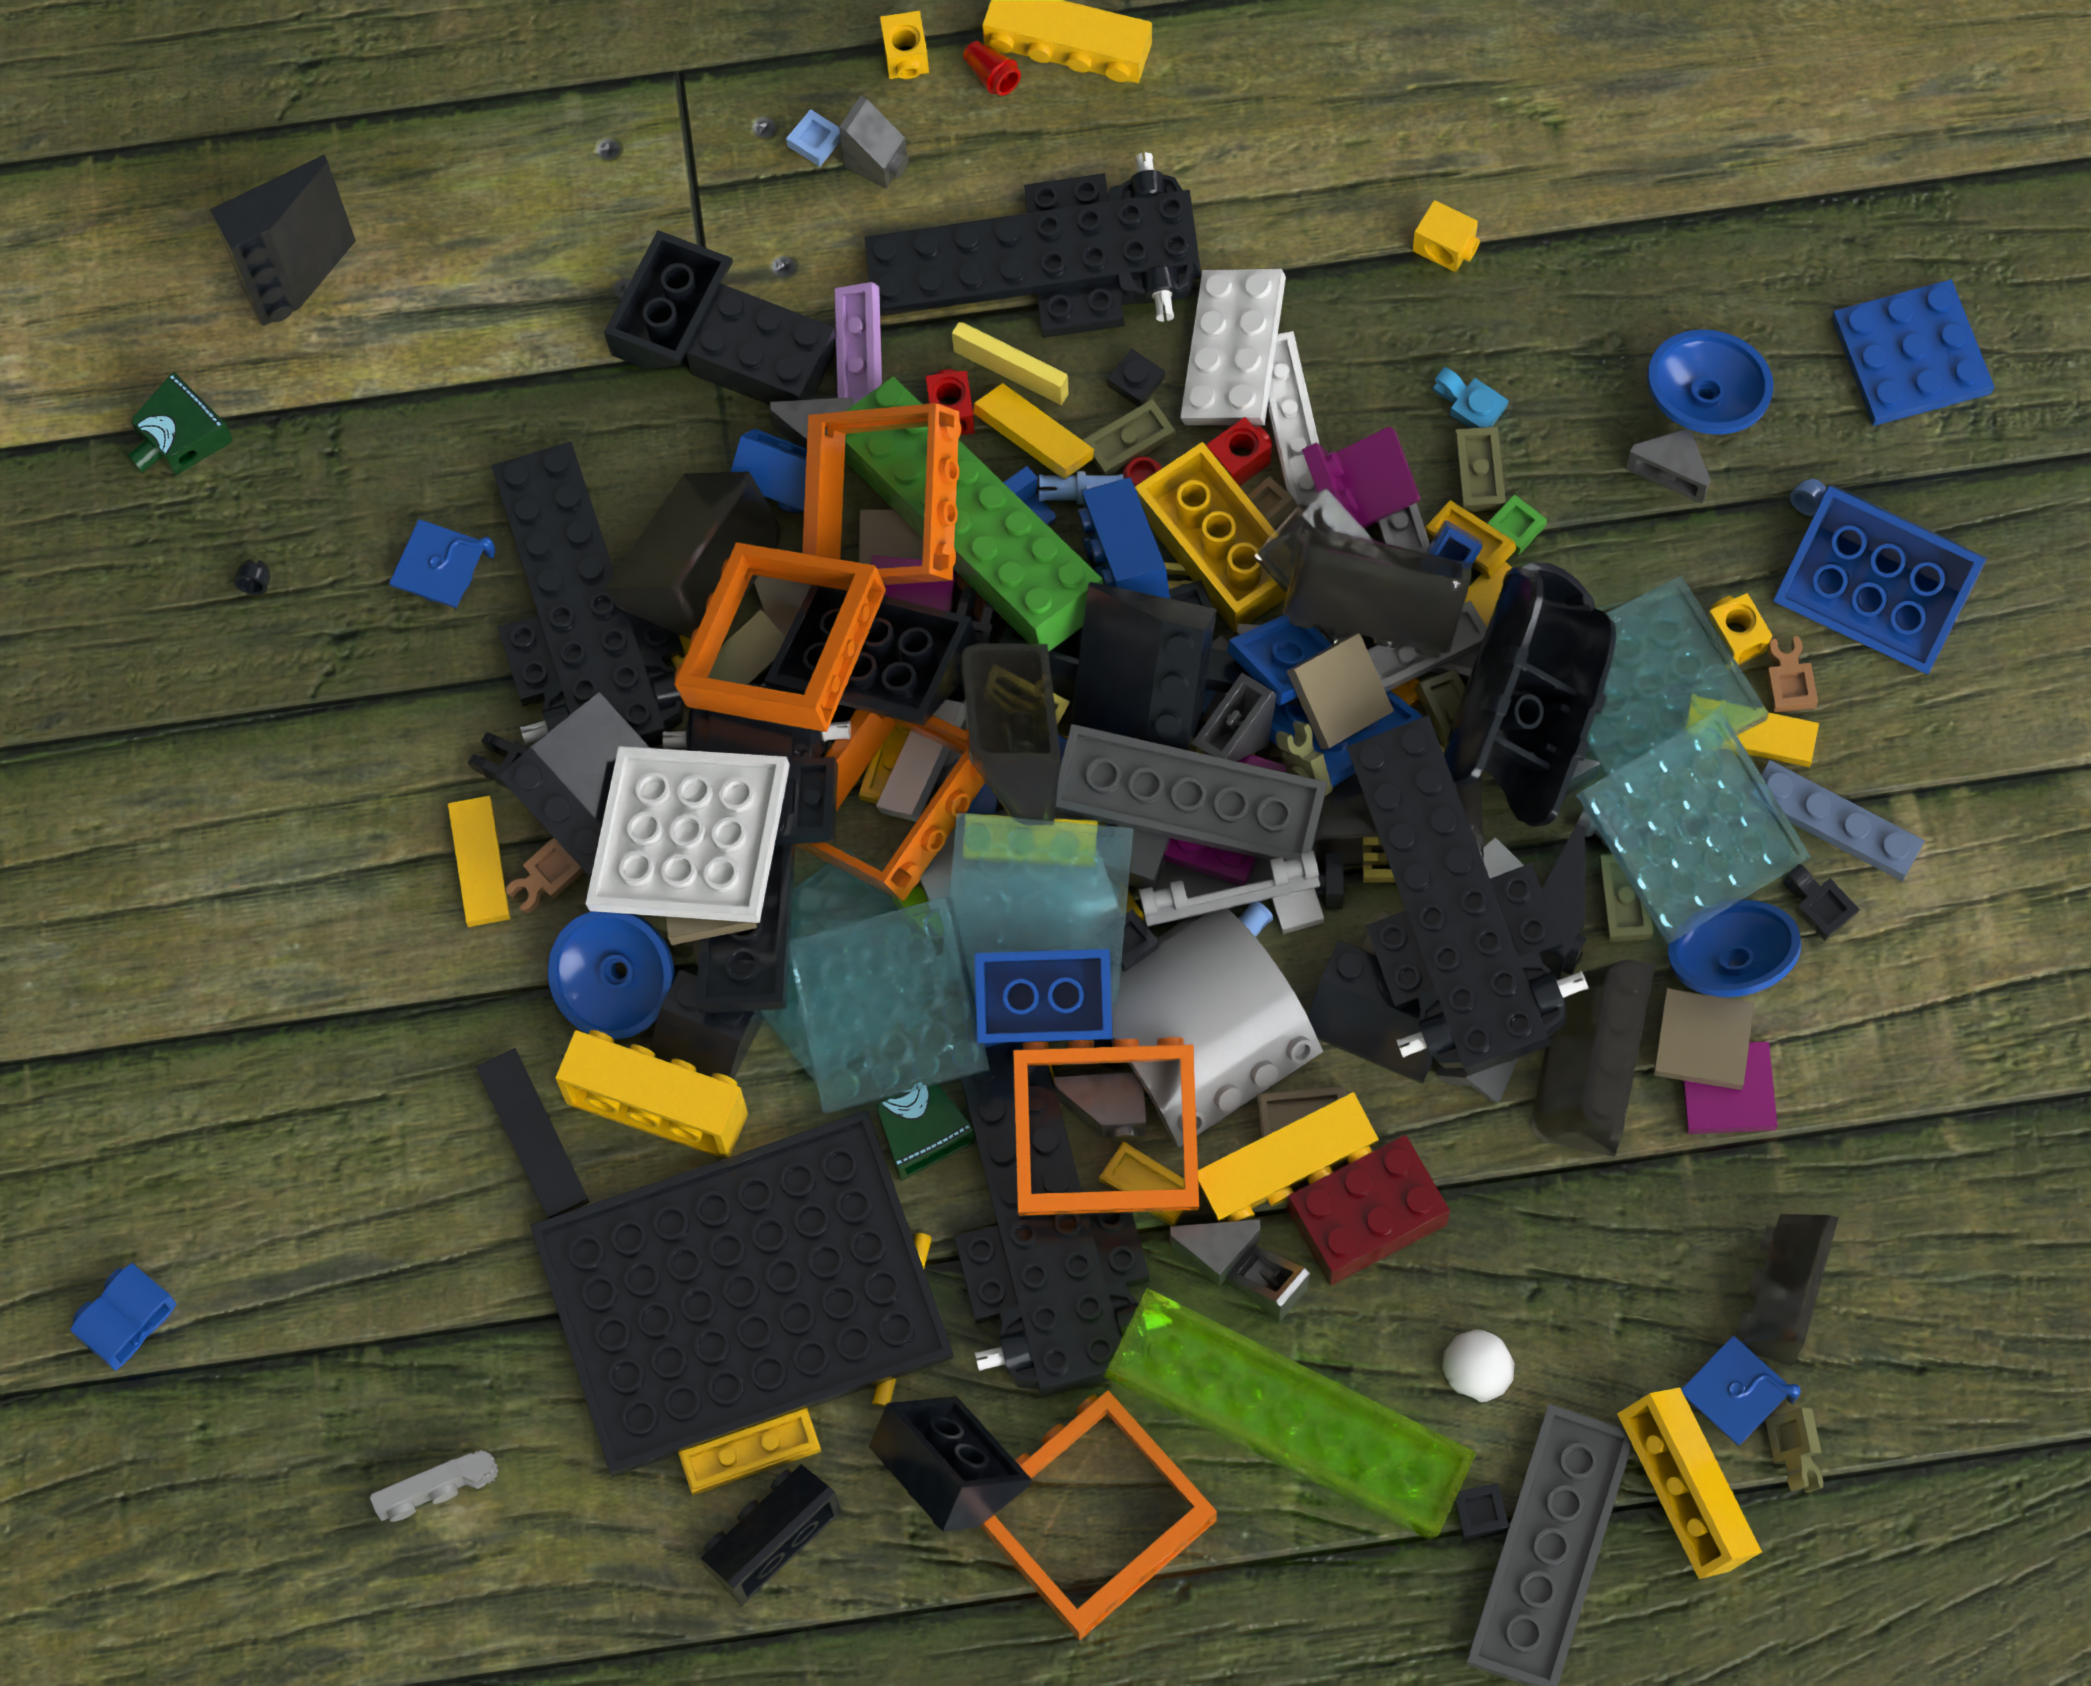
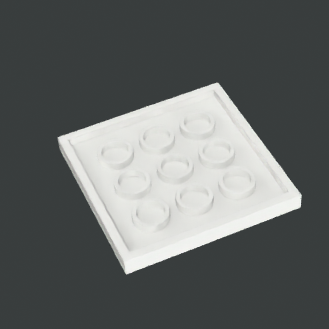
(688, 834)

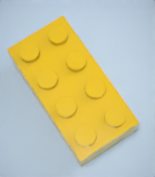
(1212, 533)
(652, 1093)

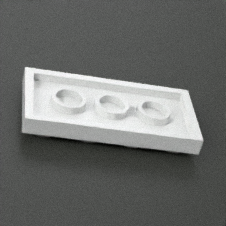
(1233, 346)

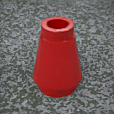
(994, 70)

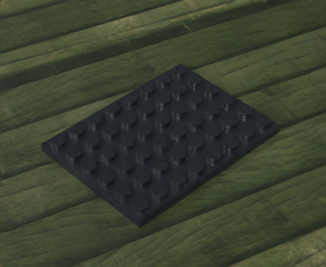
(740, 1292)

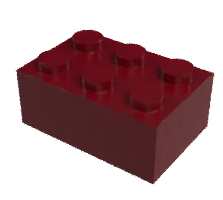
(1368, 1210)

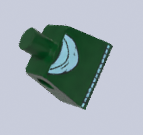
(176, 429)
(922, 1129)

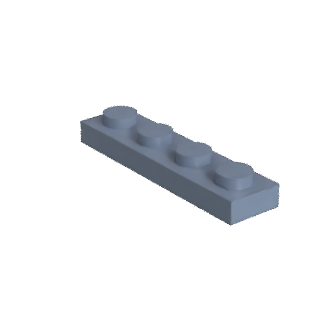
(1842, 822)

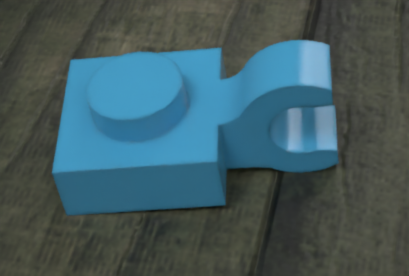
(1473, 404)

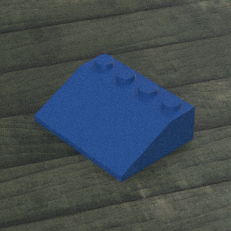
(1880, 579)

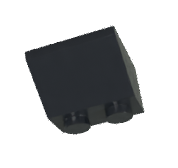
(704, 1040)

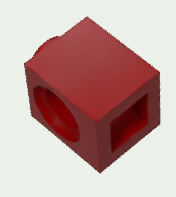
(952, 384)
(1244, 436)

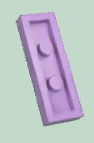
(858, 340)

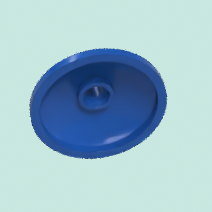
(1710, 381)
(1737, 951)
(586, 977)

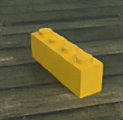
(1070, 36)
(1287, 1159)
(1689, 1482)

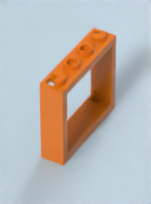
(826, 480)
(837, 660)
(935, 822)
(1109, 1201)
(1145, 1565)

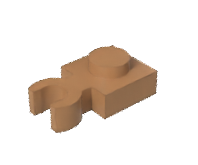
(1789, 682)
(550, 871)

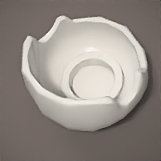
(1478, 1365)

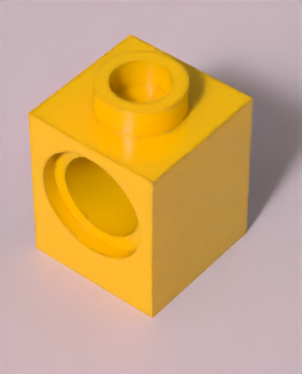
(901, 31)
(1446, 236)
(1743, 611)

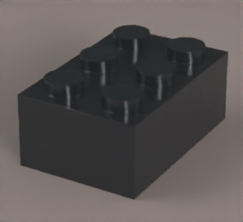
(761, 348)

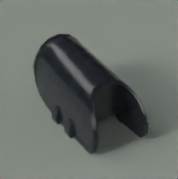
(1533, 691)

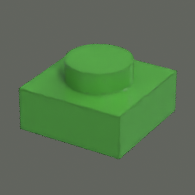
(1518, 522)

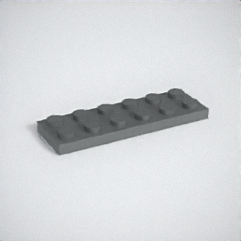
(1188, 795)
(1550, 1549)

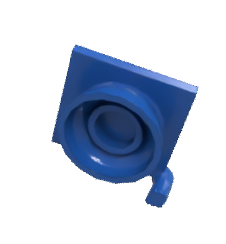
(439, 563)
(1737, 1391)

